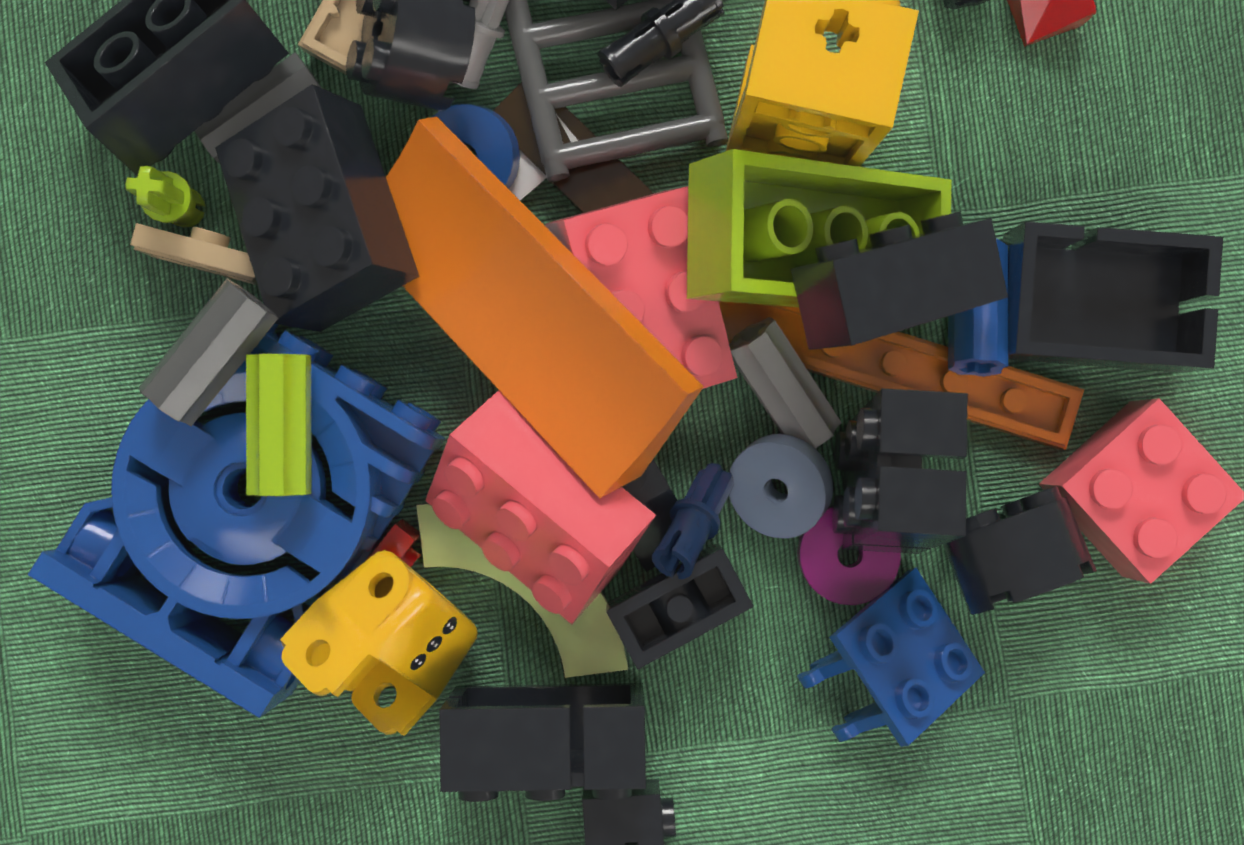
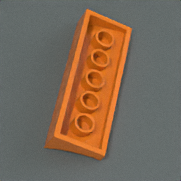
(534, 315)

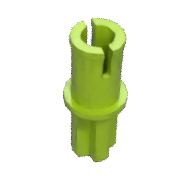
(166, 197)

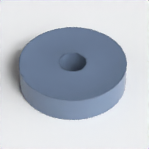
(800, 469)

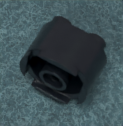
(412, 50)
(1019, 555)

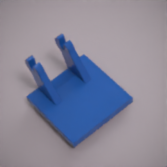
(904, 657)

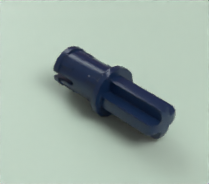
(693, 521)

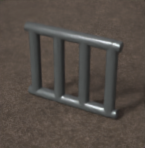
(545, 98)

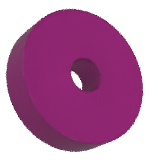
(843, 583)

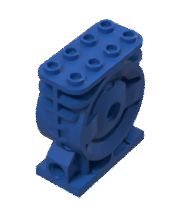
(189, 480)

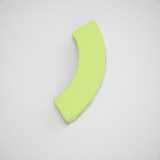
(585, 646)

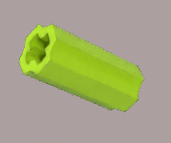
(278, 425)

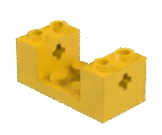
(817, 101)

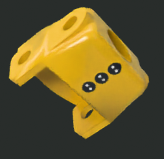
(376, 633)

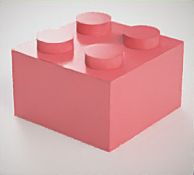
(1144, 489)

